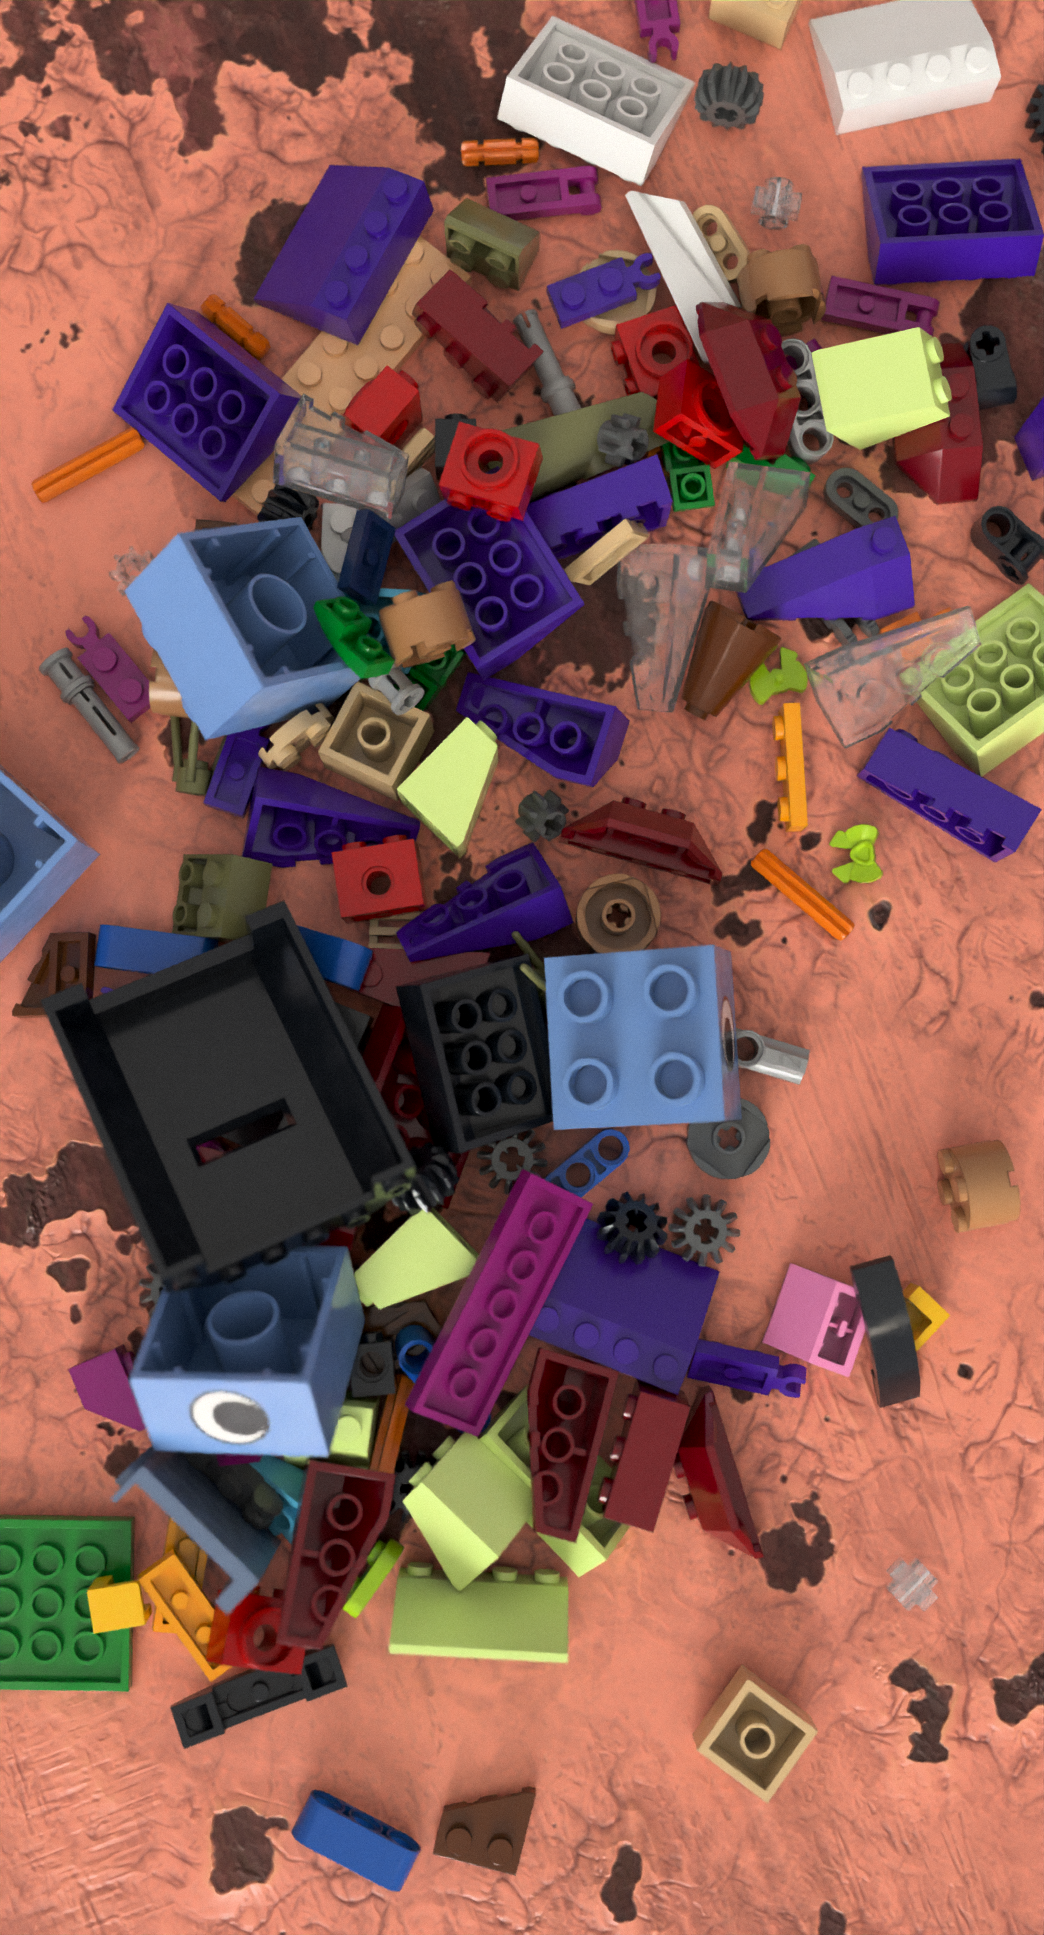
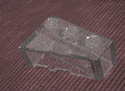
(337, 462)
(752, 521)

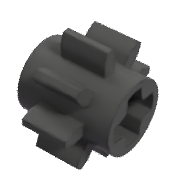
(622, 440)
(542, 816)

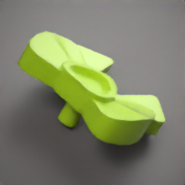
(790, 677)
(861, 841)

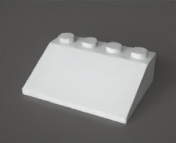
(903, 61)
(594, 100)

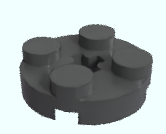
(730, 1162)

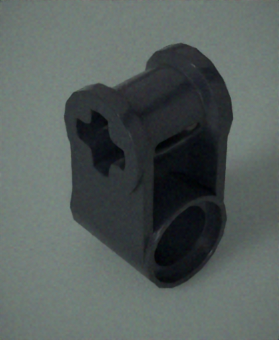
(993, 372)
(1009, 548)

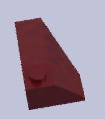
(333, 1533)

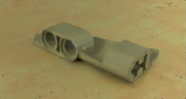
(571, 440)

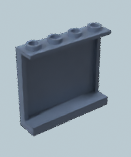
(206, 1517)

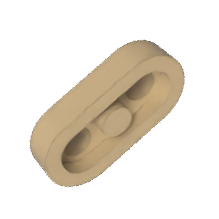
(725, 241)

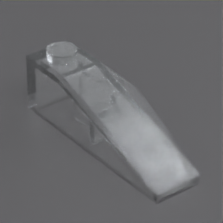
(664, 609)
(878, 676)

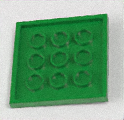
(45, 1603)

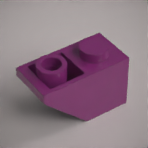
(106, 1387)

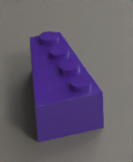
(585, 513)
(949, 795)

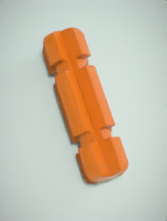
(500, 151)
(235, 326)

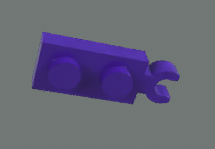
(599, 289)
(236, 771)
(744, 1369)

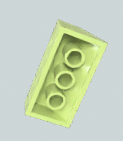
(598, 1536)

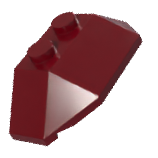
(751, 375)
(947, 453)
(645, 838)
(713, 1478)

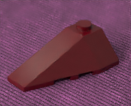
(566, 1428)

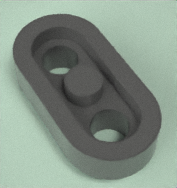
(863, 498)

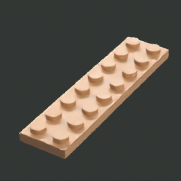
(336, 369)

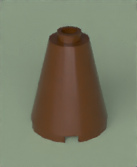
(724, 659)

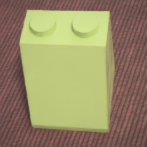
(881, 386)
(453, 784)
(415, 1260)
(353, 1435)
(467, 1507)

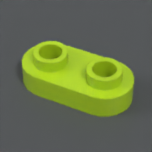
(380, 1561)

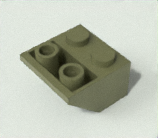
(490, 244)
(218, 894)

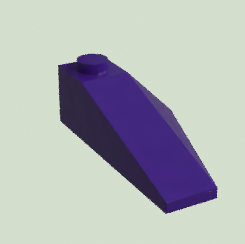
(846, 577)
(307, 820)
(511, 897)

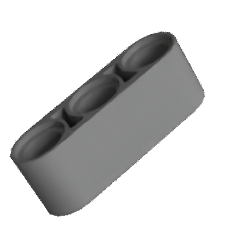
(811, 420)

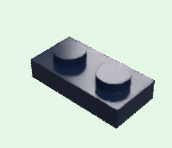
(366, 557)

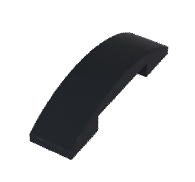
(887, 1331)
(254, 1694)

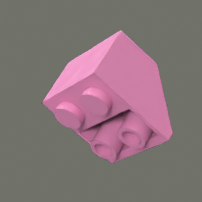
(816, 1320)

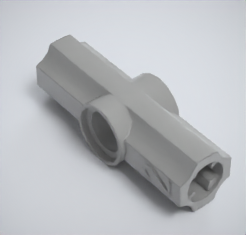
(775, 1057)

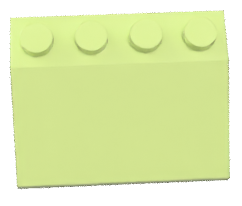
(997, 693)
(489, 1619)

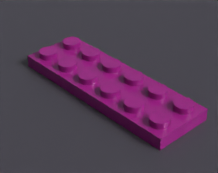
(498, 1304)

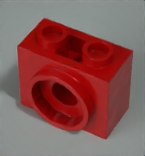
(644, 337)
(386, 407)
(695, 415)
(502, 493)
(362, 864)
(233, 1636)

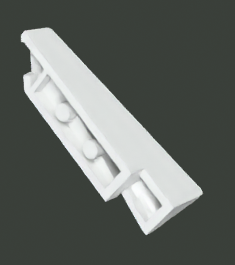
(682, 257)

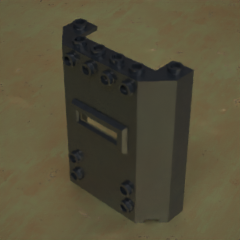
(209, 1054)

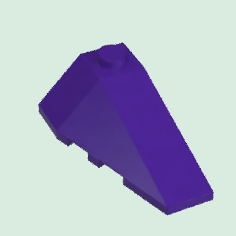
(553, 730)

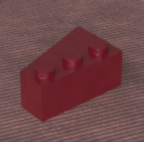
(474, 336)
(392, 968)
(643, 1455)

